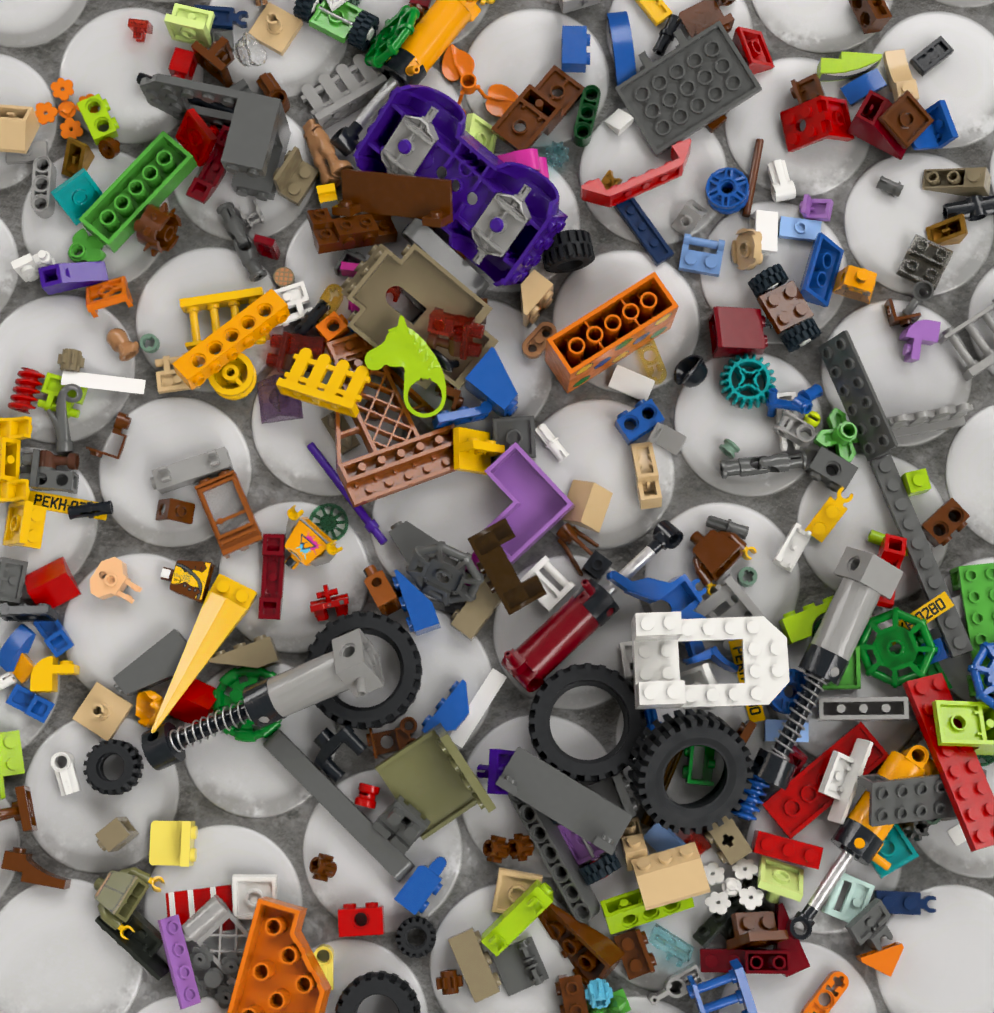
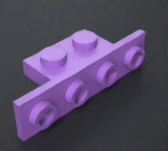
(179, 961)

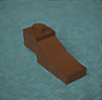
(32, 873)

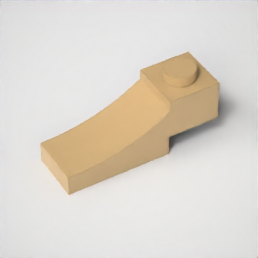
(899, 74)
(646, 475)

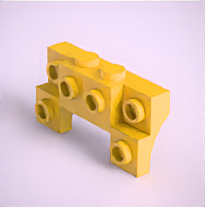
(11, 433)

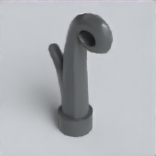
(60, 421)

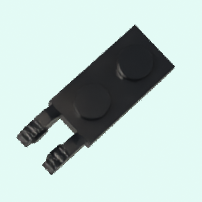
(28, 613)

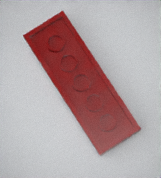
(801, 801)

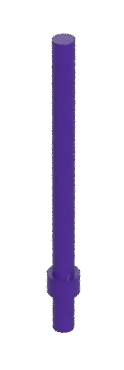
(370, 525)

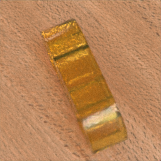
(336, 301)

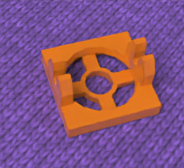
(114, 285)

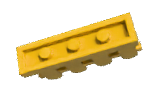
(328, 397)

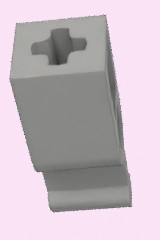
(681, 976)

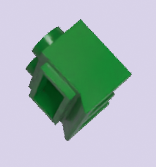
(708, 766)

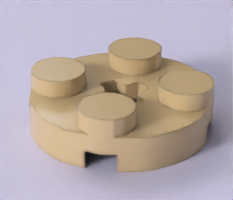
(747, 249)

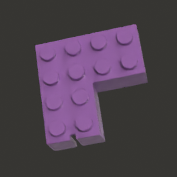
(535, 498)

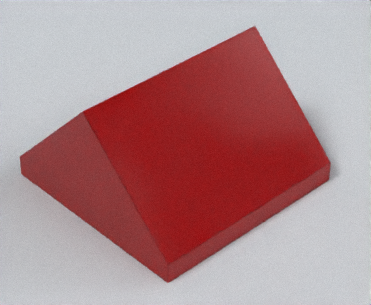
(753, 49)
(52, 584)
(195, 703)

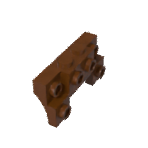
(349, 232)

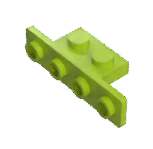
(10, 757)

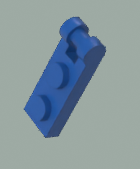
(462, 415)

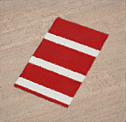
(190, 901)

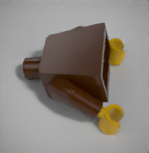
(716, 554)

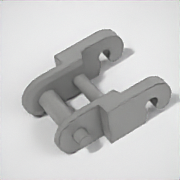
(246, 218)

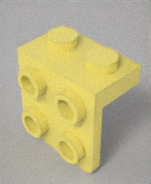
(173, 843)

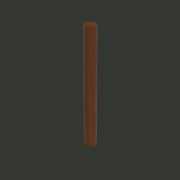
(753, 176)

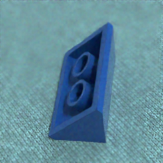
(821, 271)

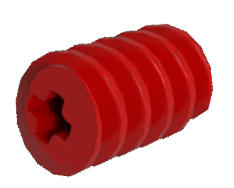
(25, 390)

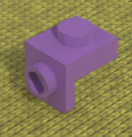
(816, 208)

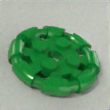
(231, 679)

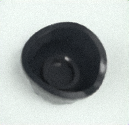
(690, 371)

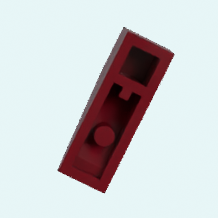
(798, 958)

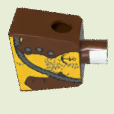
(190, 578)

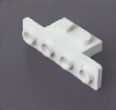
(842, 778)

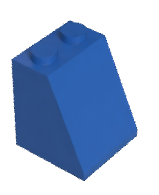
(492, 384)

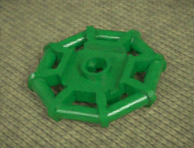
(392, 36)
(908, 650)

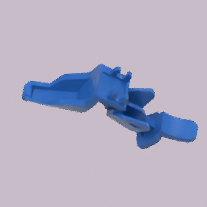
(681, 596)

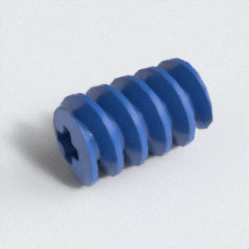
(749, 806)

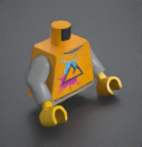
(307, 542)

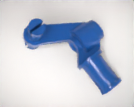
(801, 403)

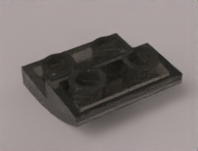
(924, 261)

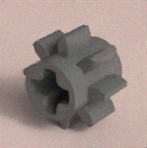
(920, 830)

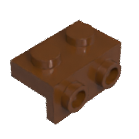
(807, 88)
(572, 994)

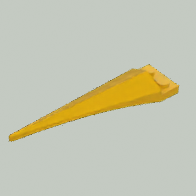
(219, 615)

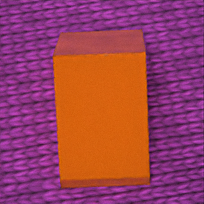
(883, 960)

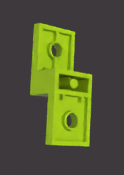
(976, 722)

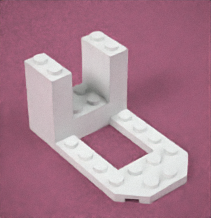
(657, 661)

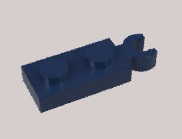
(226, 17)
(904, 902)

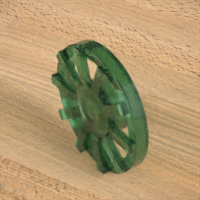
(328, 521)

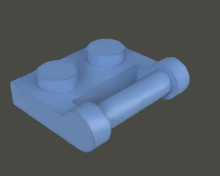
(699, 261)

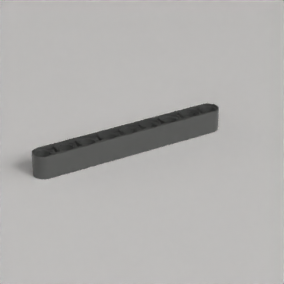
(338, 804)

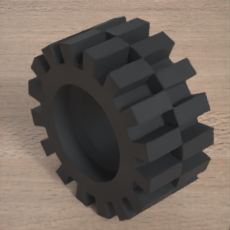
(402, 940)

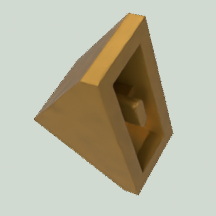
(76, 157)
(948, 231)

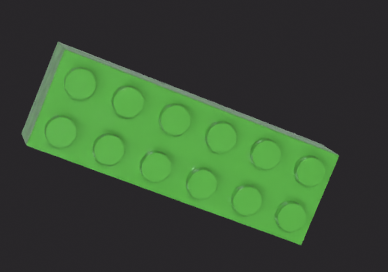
(143, 183)

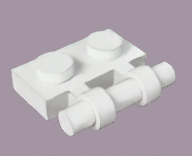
(28, 265)
(295, 296)

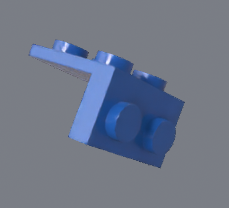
(940, 131)

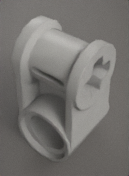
(793, 428)

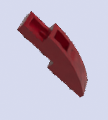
(753, 960)

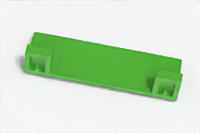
(978, 604)

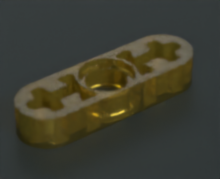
(660, 367)

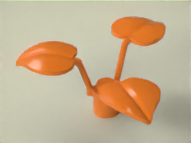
(460, 65)

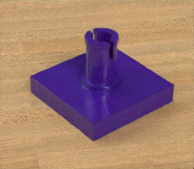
(497, 762)

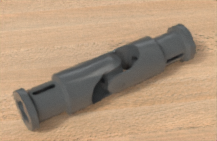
(235, 230)
(775, 463)

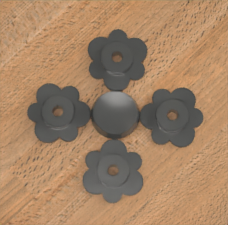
(213, 976)

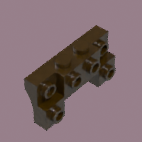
(498, 568)

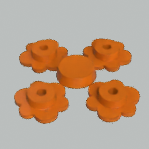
(65, 109)

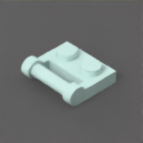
(855, 901)

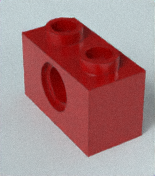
(348, 925)

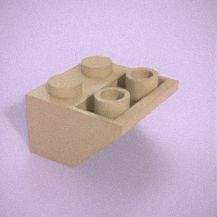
(17, 128)
(534, 295)

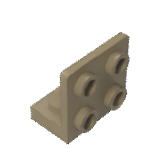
(294, 177)

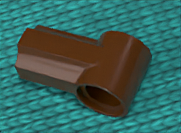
(271, 88)

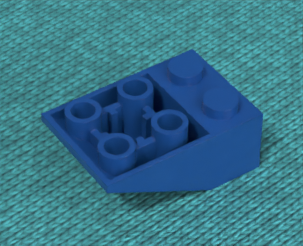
(420, 609)

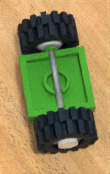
(341, 24)

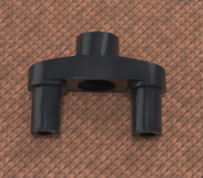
(330, 743)

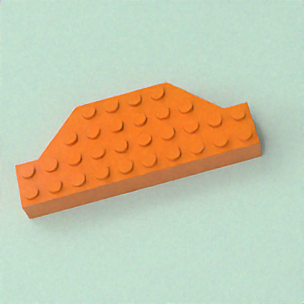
(278, 965)

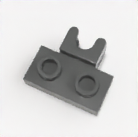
(869, 925)

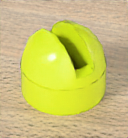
(810, 421)

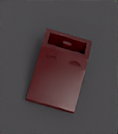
(869, 129)

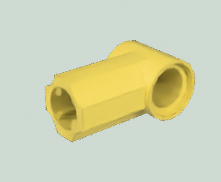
(327, 966)

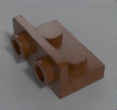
(636, 958)

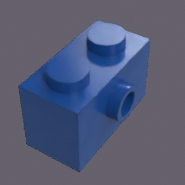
(574, 49)

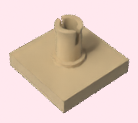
(276, 28)
(103, 711)

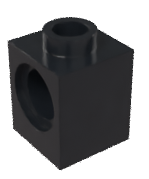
(596, 566)

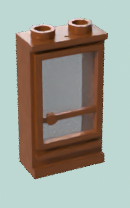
(229, 512)

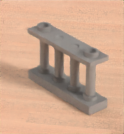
(973, 367)

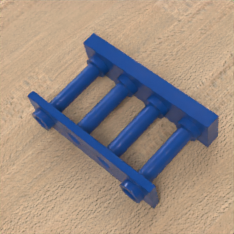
(742, 995)

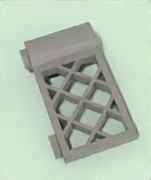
(207, 921)

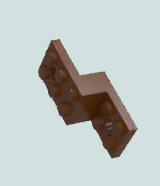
(538, 109)

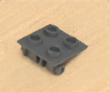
(520, 966)

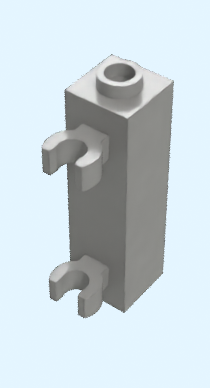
(191, 470)

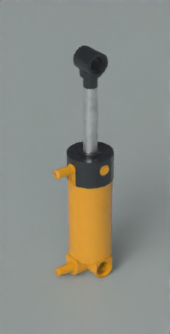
(415, 58)
(858, 838)

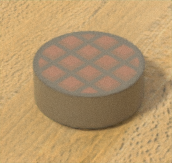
(283, 277)

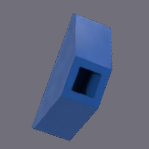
(450, 711)

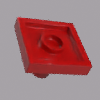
(197, 136)

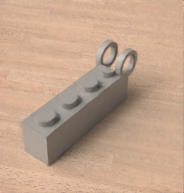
(864, 709)

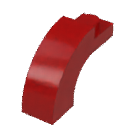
(892, 551)

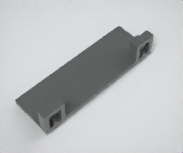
(858, 396)
(906, 799)
(564, 800)

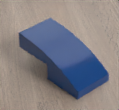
(859, 88)
(55, 636)
(18, 642)
(30, 703)

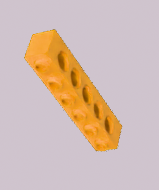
(236, 328)

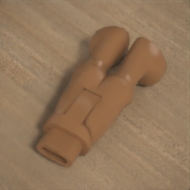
(322, 152)

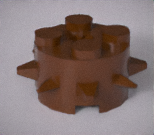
(157, 228)

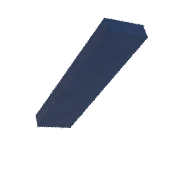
(644, 231)

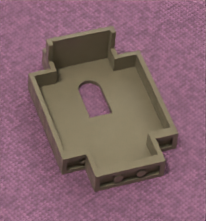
(426, 283)

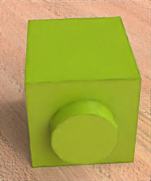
(916, 482)

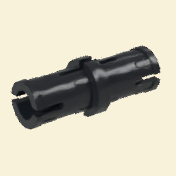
(666, 35)
(312, 317)
(90, 509)

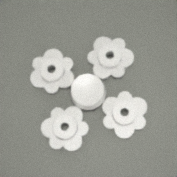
(732, 887)

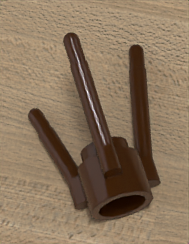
(568, 535)

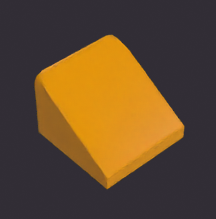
(23, 668)

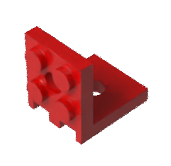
(824, 119)

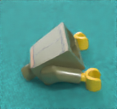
(121, 894)

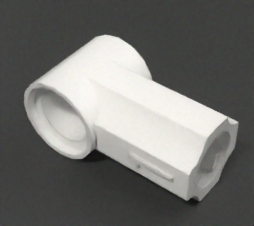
(782, 187)
(66, 776)

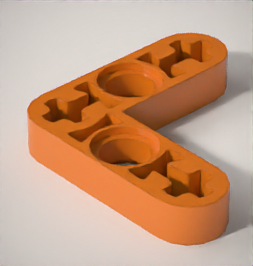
(813, 1004)

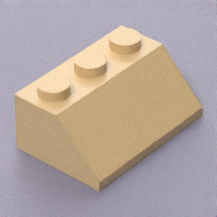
(670, 876)

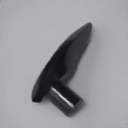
(444, 362)

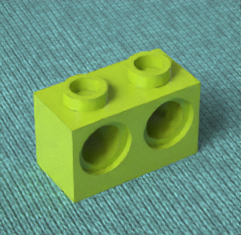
(95, 120)

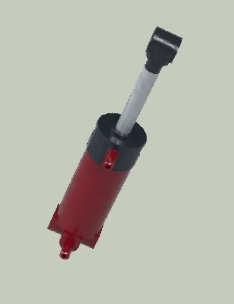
(578, 618)

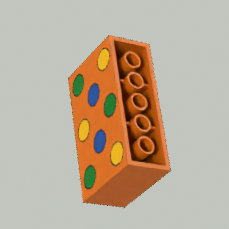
(610, 332)

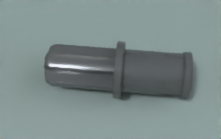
(728, 526)

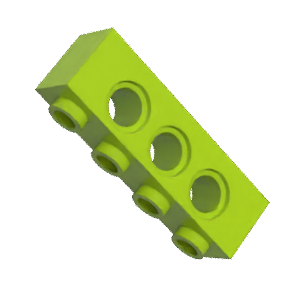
(629, 911)

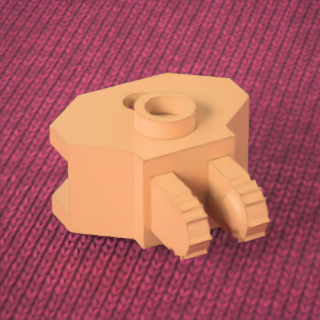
(114, 582)

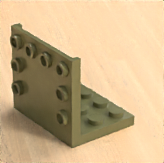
(434, 779)

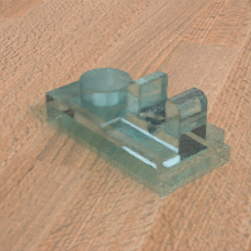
(671, 944)

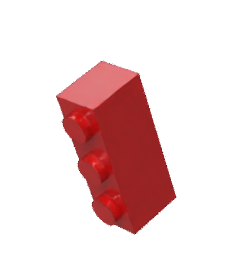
(786, 849)

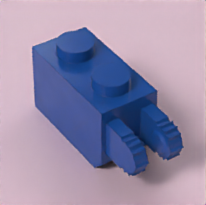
(421, 885)

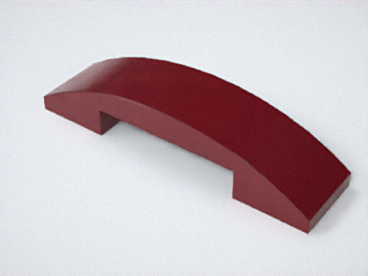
(212, 172)
(272, 576)

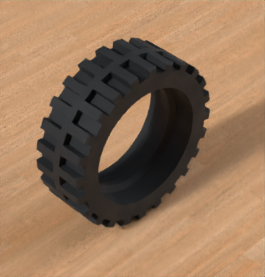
(410, 670)
(556, 686)

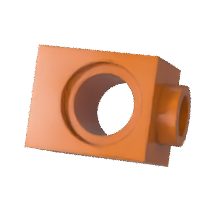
(323, 327)

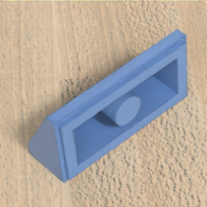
(662, 838)

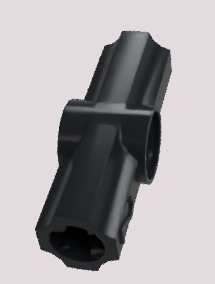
(973, 208)

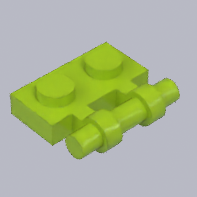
(52, 387)

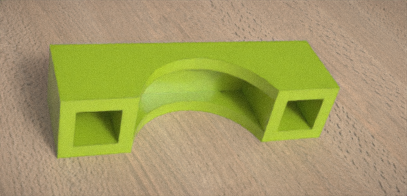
(799, 625)

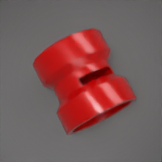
(364, 800)

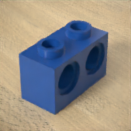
(642, 425)

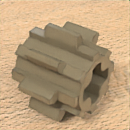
(71, 360)

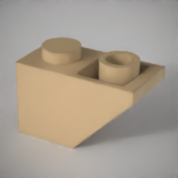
(633, 843)

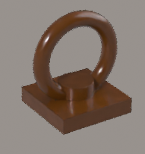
(21, 810)

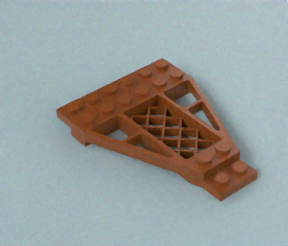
(393, 466)

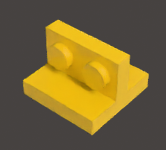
(474, 450)
(24, 525)

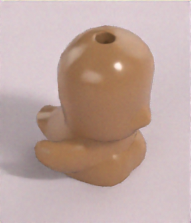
(120, 343)

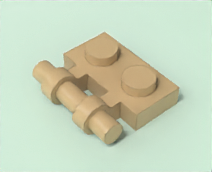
(168, 380)

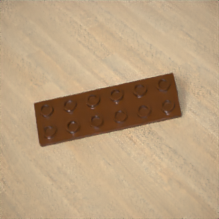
(396, 196)

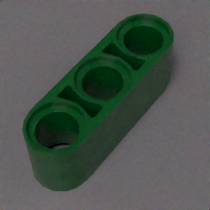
(586, 107)

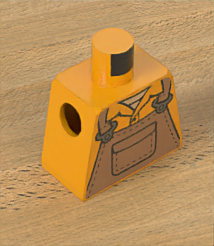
(855, 283)

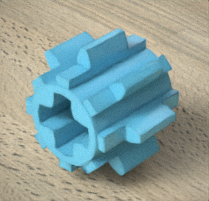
(598, 993)

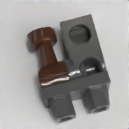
(44, 473)

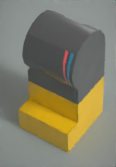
(328, 197)

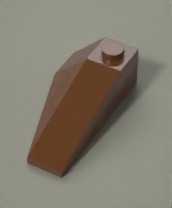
(585, 947)

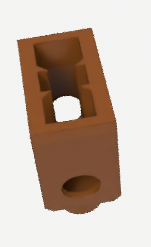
(381, 590)

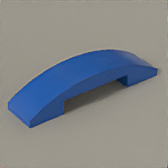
(622, 46)

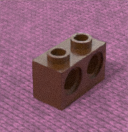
(871, 14)
(941, 520)

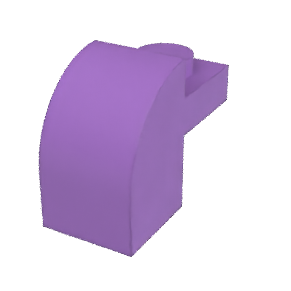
(918, 333)

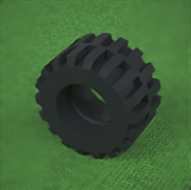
(569, 252)
(95, 764)

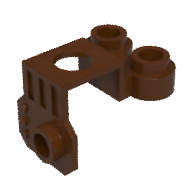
(122, 422)
(400, 736)

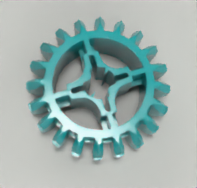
(753, 388)

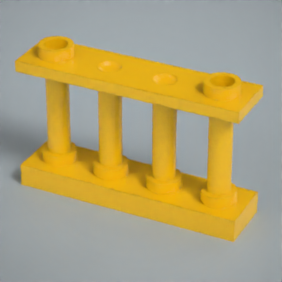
(213, 303)

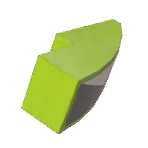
(847, 66)

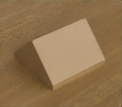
(590, 505)

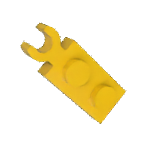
(828, 516)

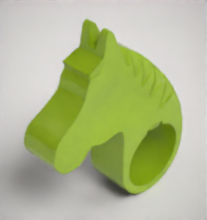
(408, 350)

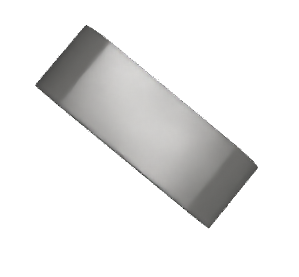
(40, 178)

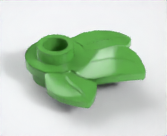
(88, 245)

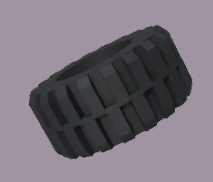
(378, 984)

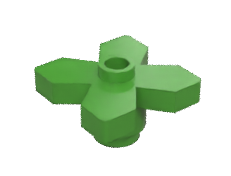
(841, 435)

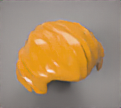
(147, 707)

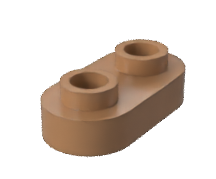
(538, 340)

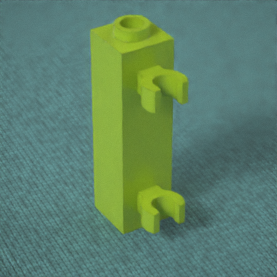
(517, 917)

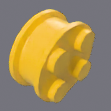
(235, 379)

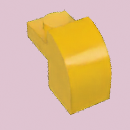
(45, 674)

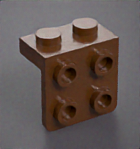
(703, 15)

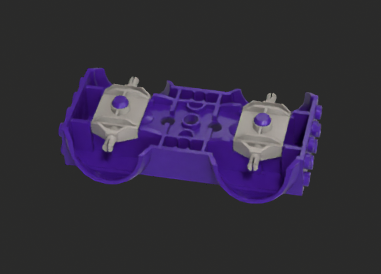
(514, 205)

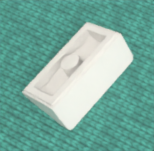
(631, 383)

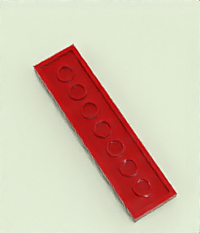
(956, 765)

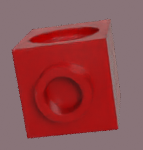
(183, 64)

